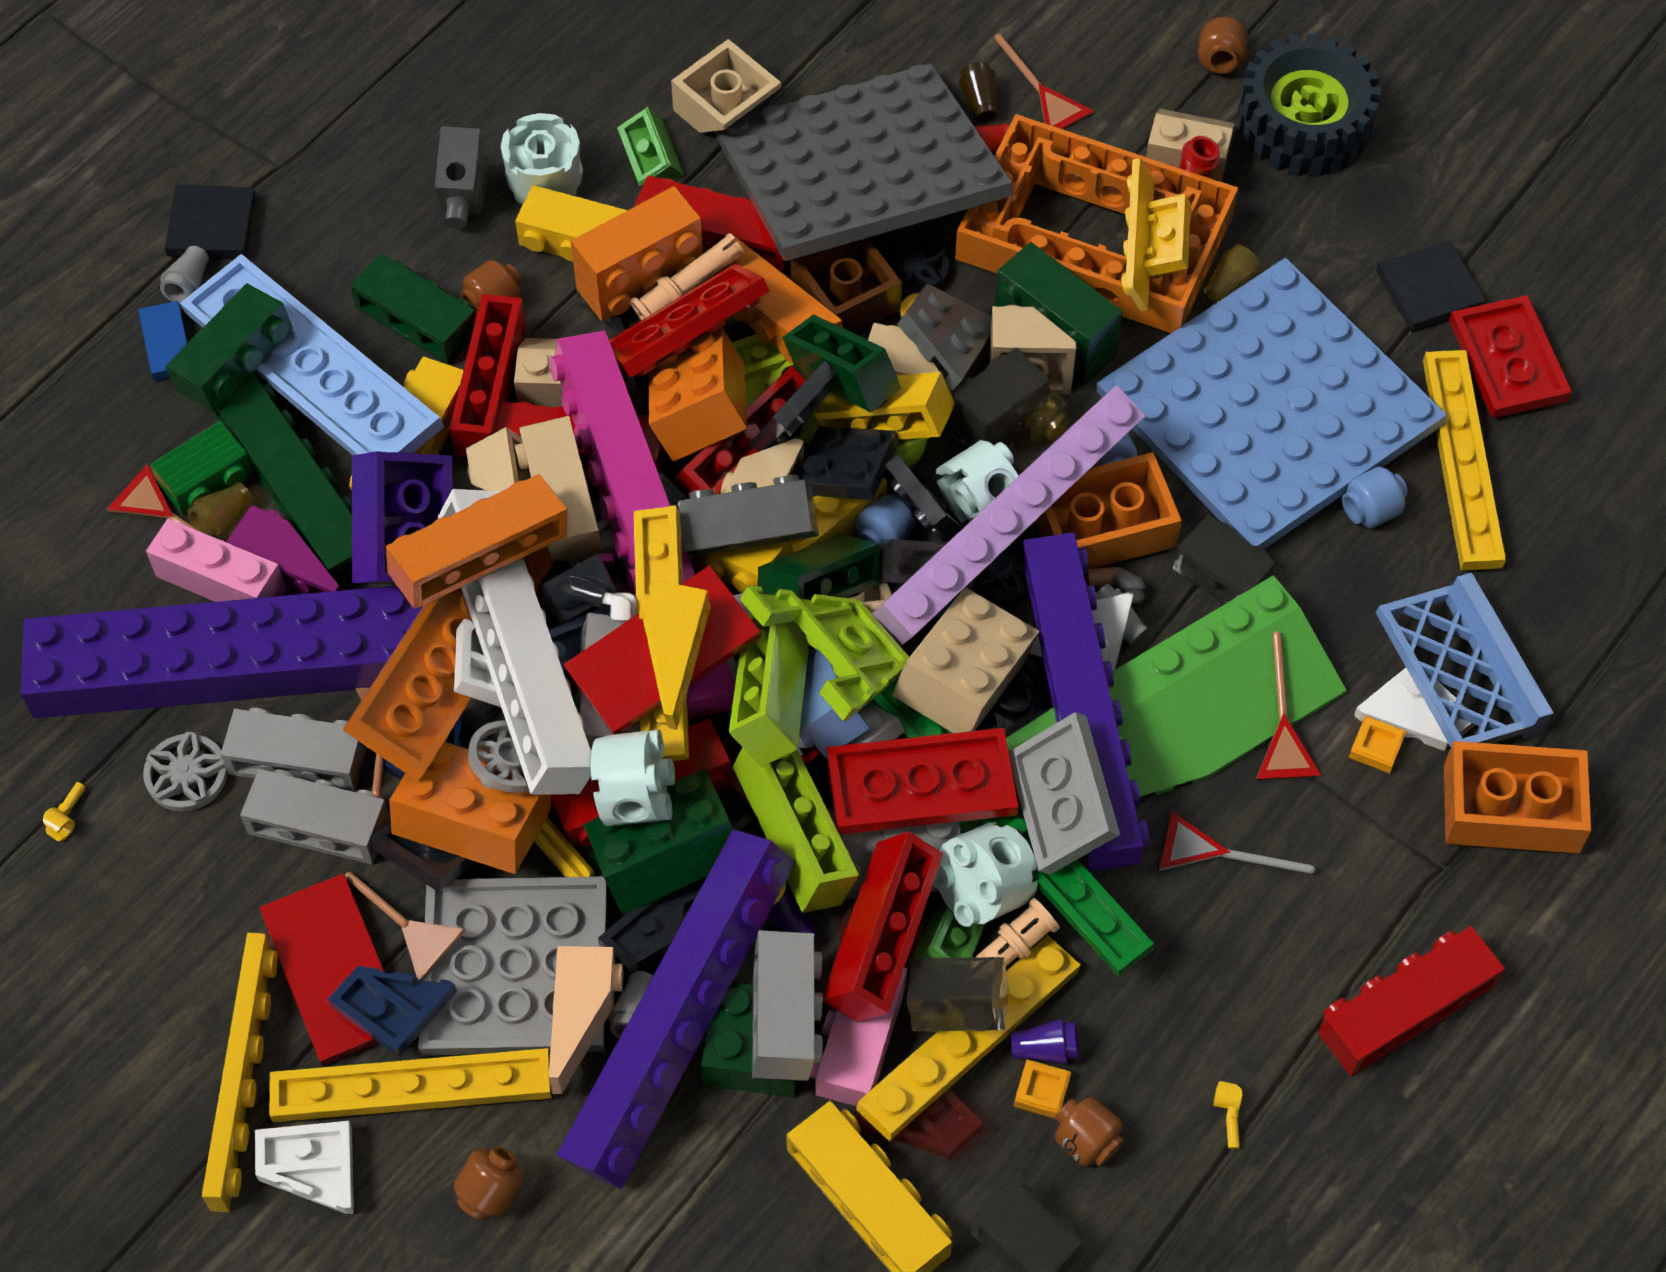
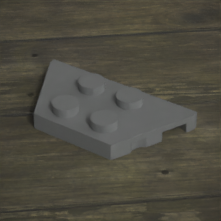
(946, 331)

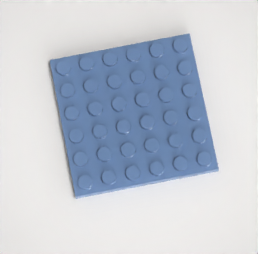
(1272, 404)

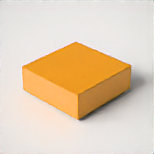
(1377, 744)
(1042, 1088)

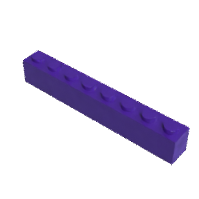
(1082, 680)
(676, 1009)

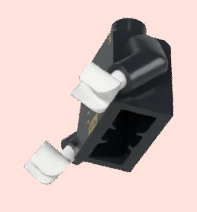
(588, 588)

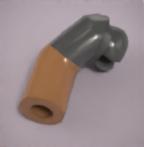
(1117, 578)

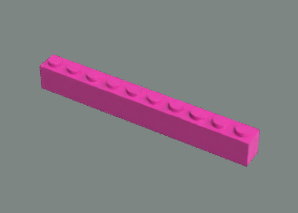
(622, 471)

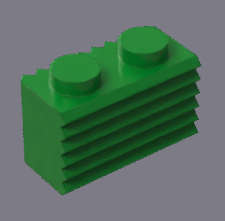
(201, 466)

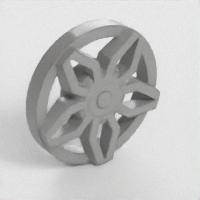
(501, 757)
(184, 772)

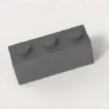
(748, 516)

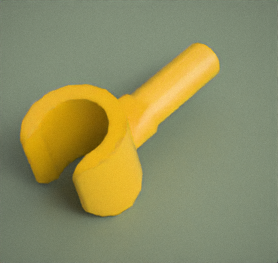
(56, 819)
(1229, 1097)

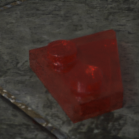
(939, 1129)

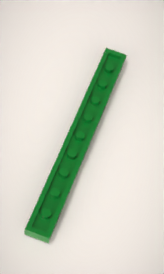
(1069, 889)

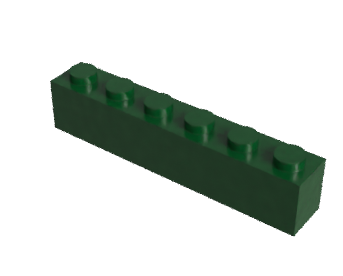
(291, 475)

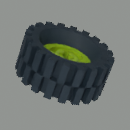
(1318, 83)

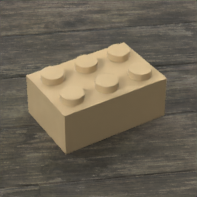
(965, 663)

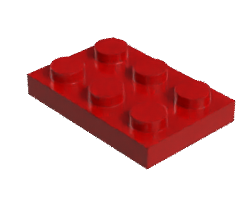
(1510, 356)

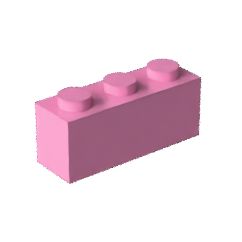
(211, 565)
(855, 1052)

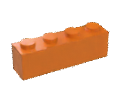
(780, 308)
(476, 541)

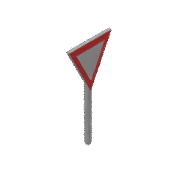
(1190, 845)

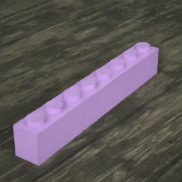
(1007, 516)

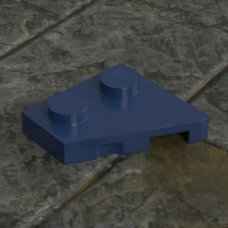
(391, 1005)

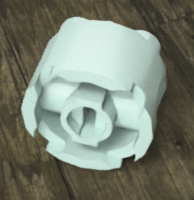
(541, 154)
(975, 478)
(632, 778)
(986, 873)

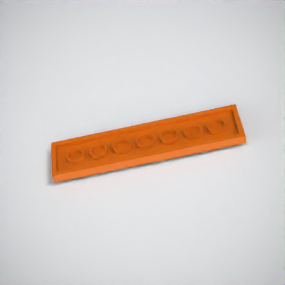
(414, 696)

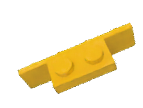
(1155, 235)

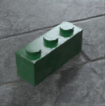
(414, 308)
(229, 347)
(861, 366)
(830, 568)

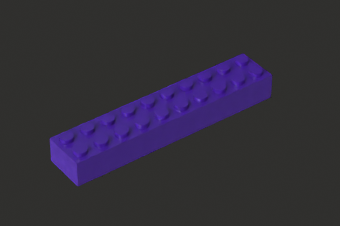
(210, 651)

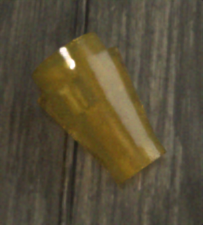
(1233, 271)
(217, 510)

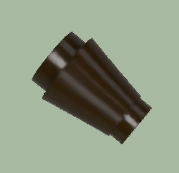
(980, 89)

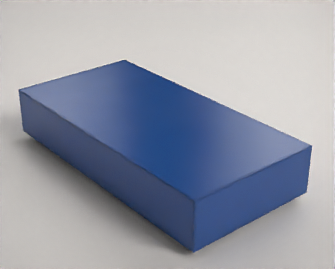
(163, 336)

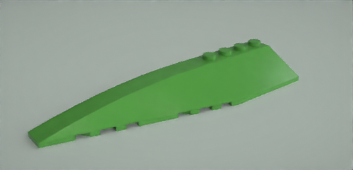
(1213, 691)

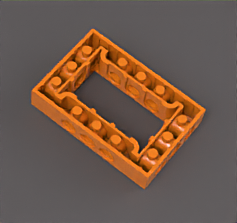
(1097, 174)

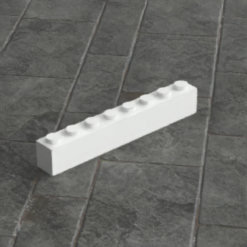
(526, 672)

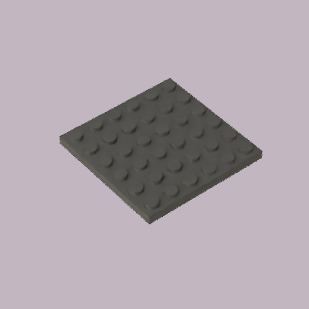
(861, 161)

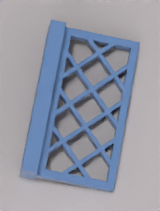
(1495, 659)

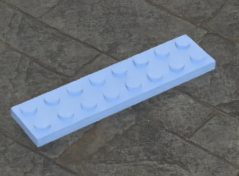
(324, 372)

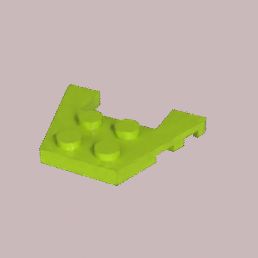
(847, 636)

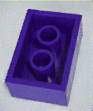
(392, 499)

